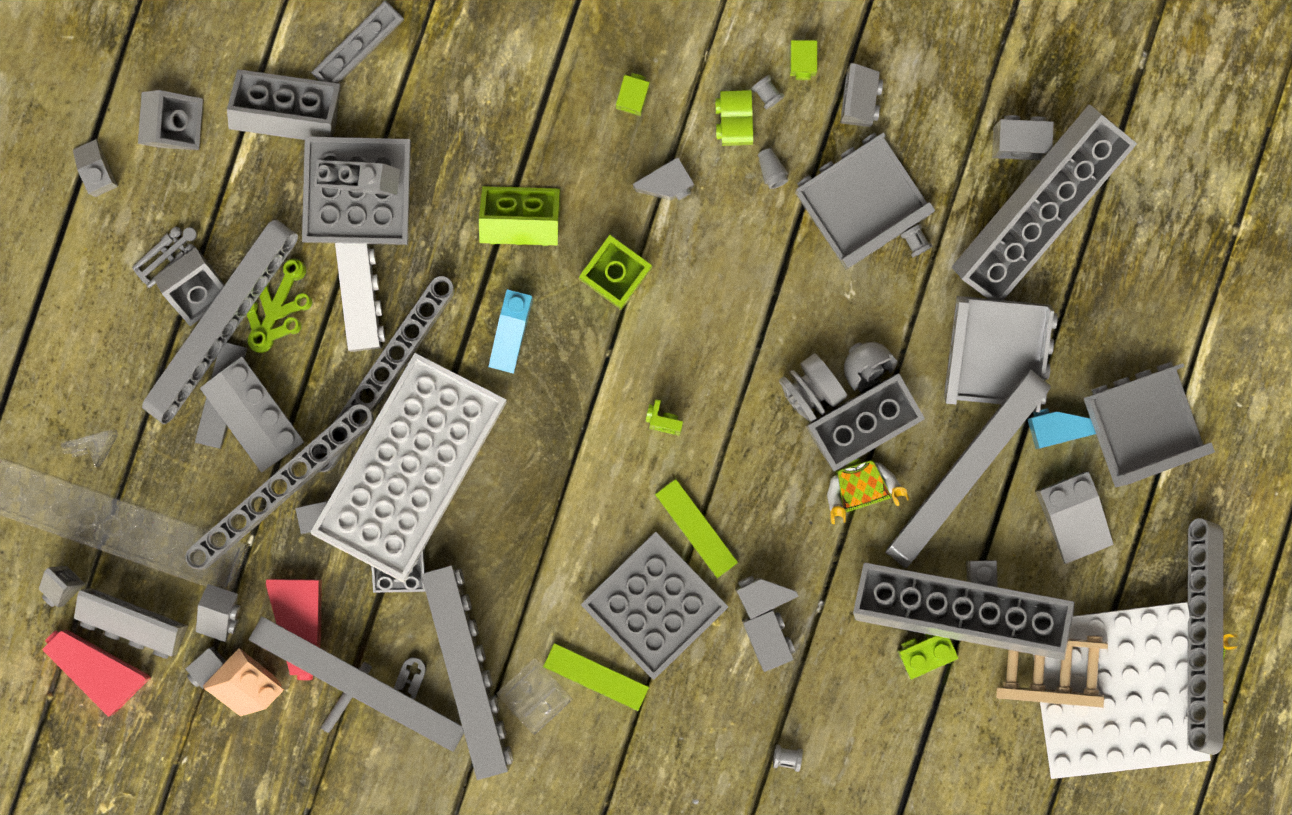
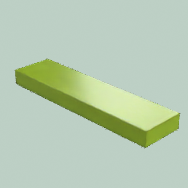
(696, 528)
(596, 676)

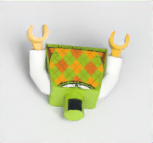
(861, 486)

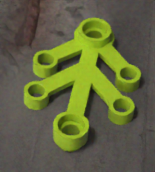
(276, 310)

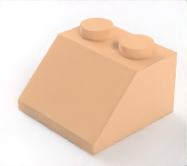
(244, 684)

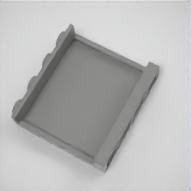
(863, 200)
(996, 347)
(1145, 425)

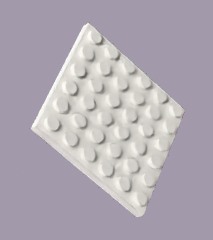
(1142, 690)

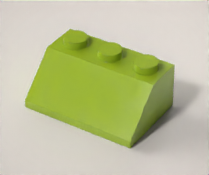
(519, 215)

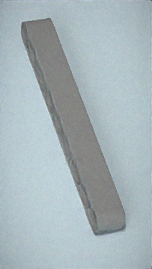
(220, 321)
(394, 366)
(968, 468)
(267, 491)
(1205, 566)
(357, 683)

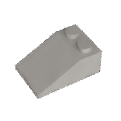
(1075, 516)

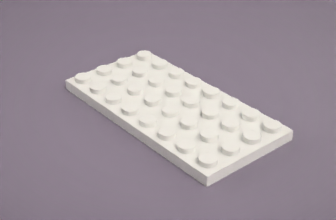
(408, 467)

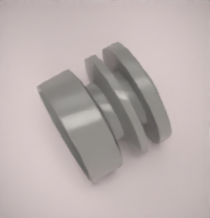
(812, 388)

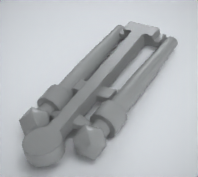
(189, 234)

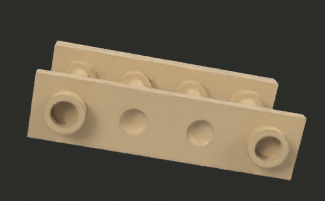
(1063, 692)

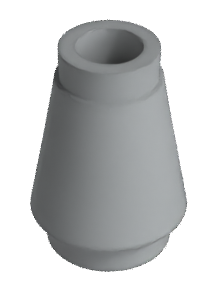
(772, 169)

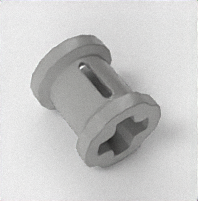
(767, 92)
(916, 240)
(787, 758)

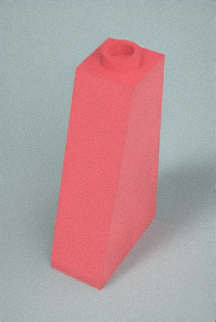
(297, 609)
(95, 671)

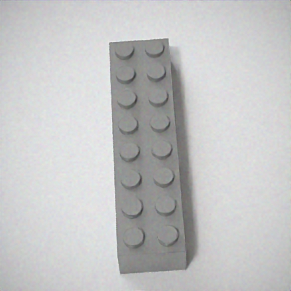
(1044, 205)
(964, 611)
(466, 671)

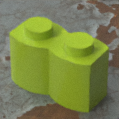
(736, 118)

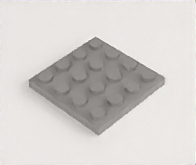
(352, 215)
(654, 605)

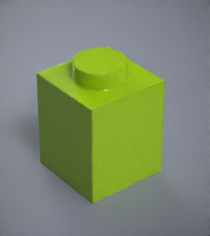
(803, 59)
(633, 94)

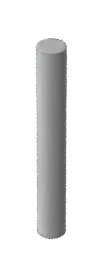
(341, 704)

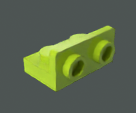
(668, 423)
(926, 654)

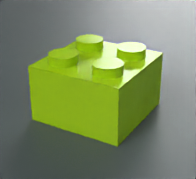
(615, 272)

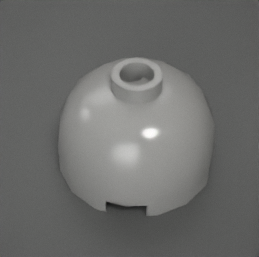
(867, 364)

